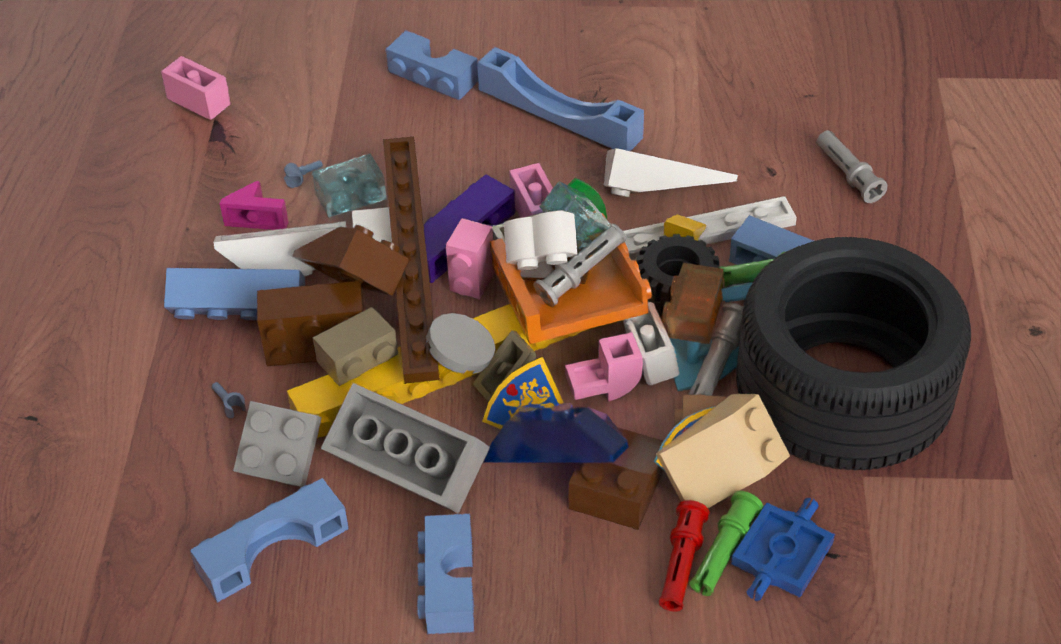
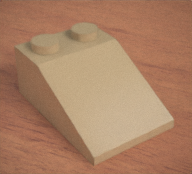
(723, 451)

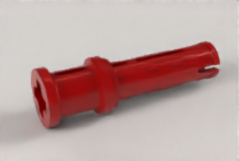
(686, 540)

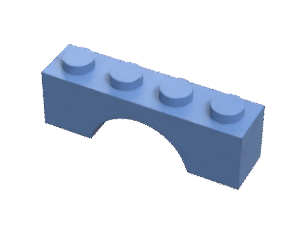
(307, 515)

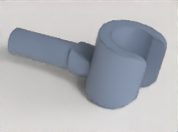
(294, 173)
(229, 400)

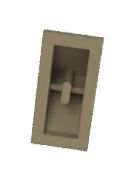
(510, 356)

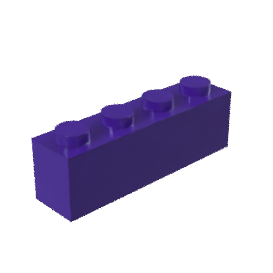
(482, 202)

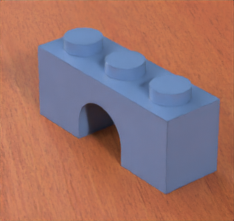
(450, 75)
(447, 599)

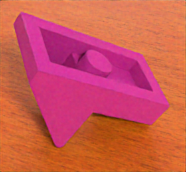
(250, 210)

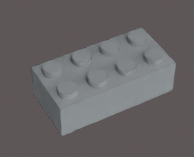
(405, 447)

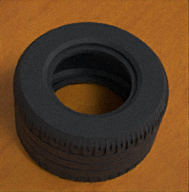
(864, 297)

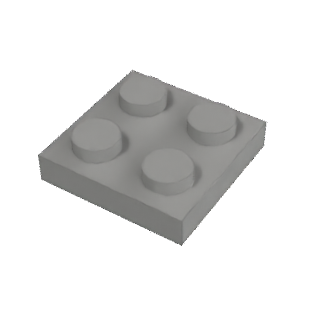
(277, 444)

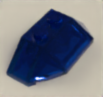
(557, 436)

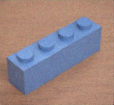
(761, 241)
(222, 290)

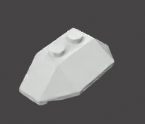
(271, 248)

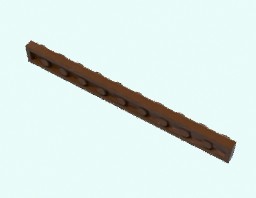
(407, 232)

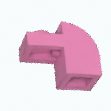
(612, 373)

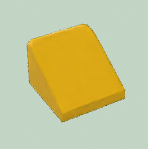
(683, 226)

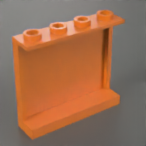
(609, 295)

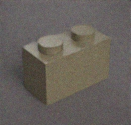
(355, 346)

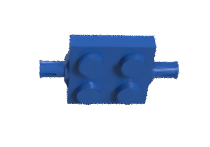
(783, 549)

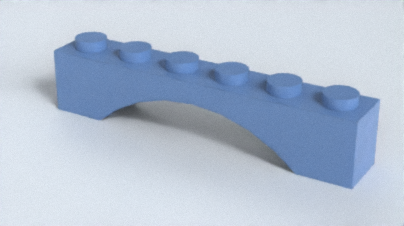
(510, 80)

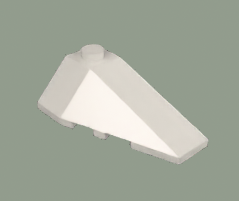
(640, 173)

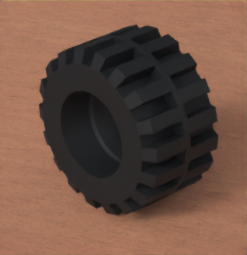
(664, 260)

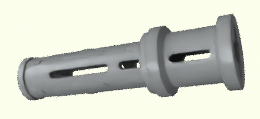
(857, 173)
(570, 277)
(724, 340)

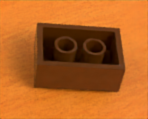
(295, 315)

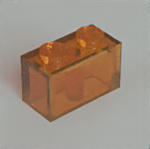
(694, 303)

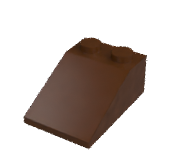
(355, 256)
(620, 488)

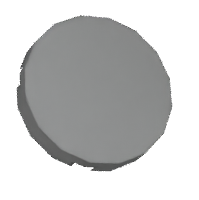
(460, 343)

